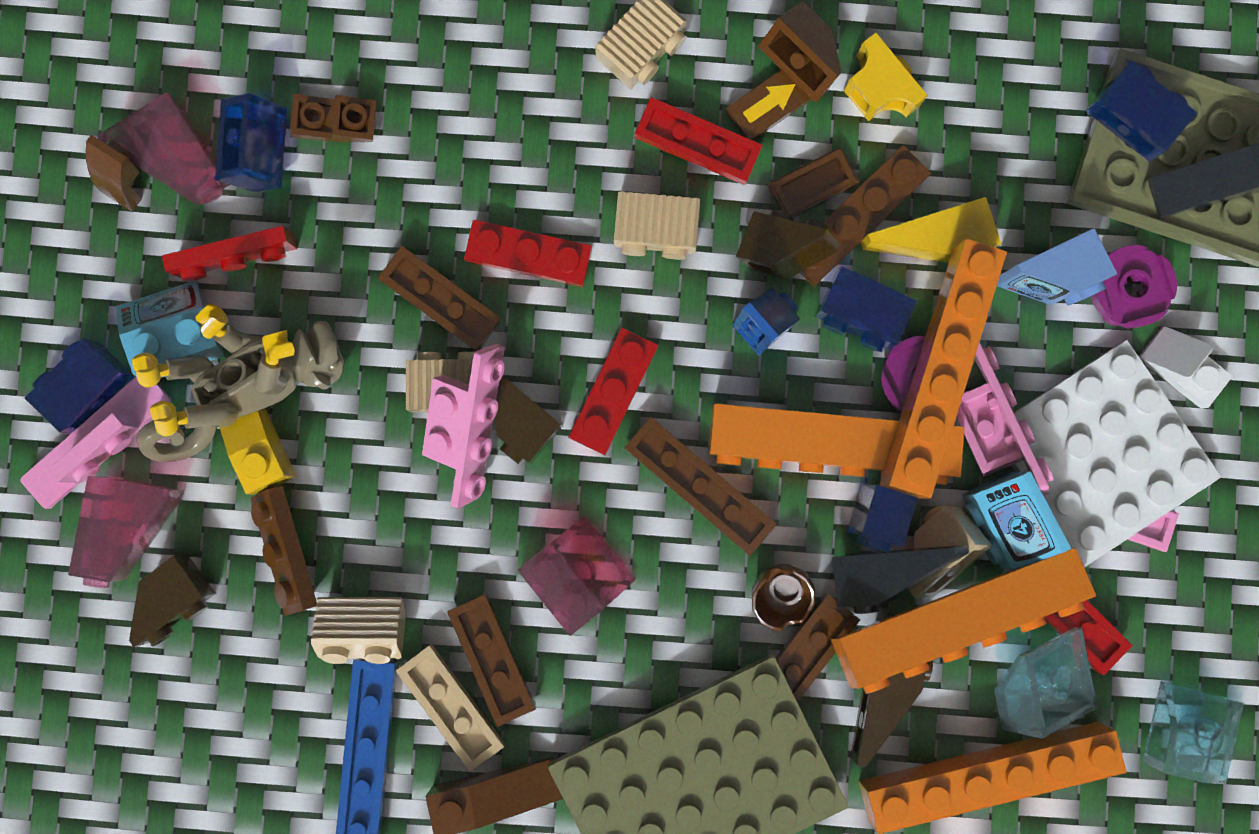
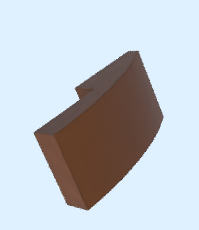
(333, 119)
(112, 171)

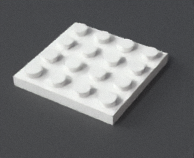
(1113, 452)

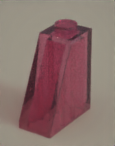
(169, 149)
(117, 527)

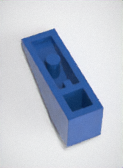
(766, 319)

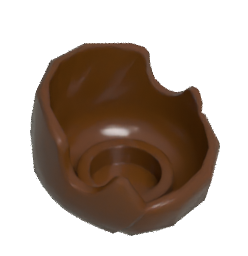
(782, 596)

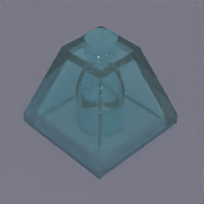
(1047, 687)
(1192, 734)

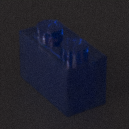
(1141, 111)
(251, 143)
(865, 310)
(78, 385)
(881, 517)

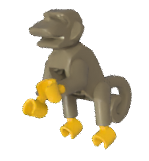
(248, 380)

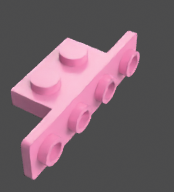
(462, 423)
(993, 429)
(92, 443)

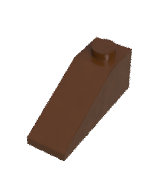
(490, 797)

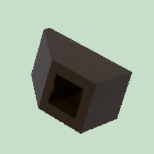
(783, 246)
(167, 596)

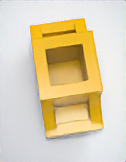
(883, 81)

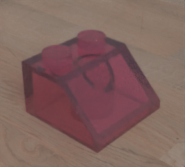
(576, 575)

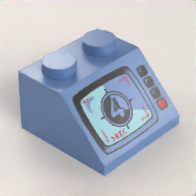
(1063, 272)

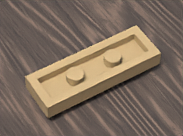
(450, 708)

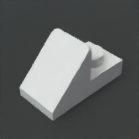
(1186, 365)

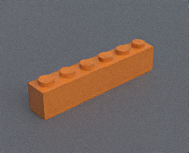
(943, 369)
(813, 441)
(962, 619)
(992, 777)

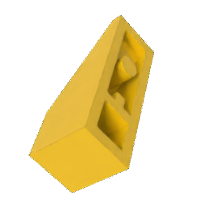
(937, 233)
(257, 453)

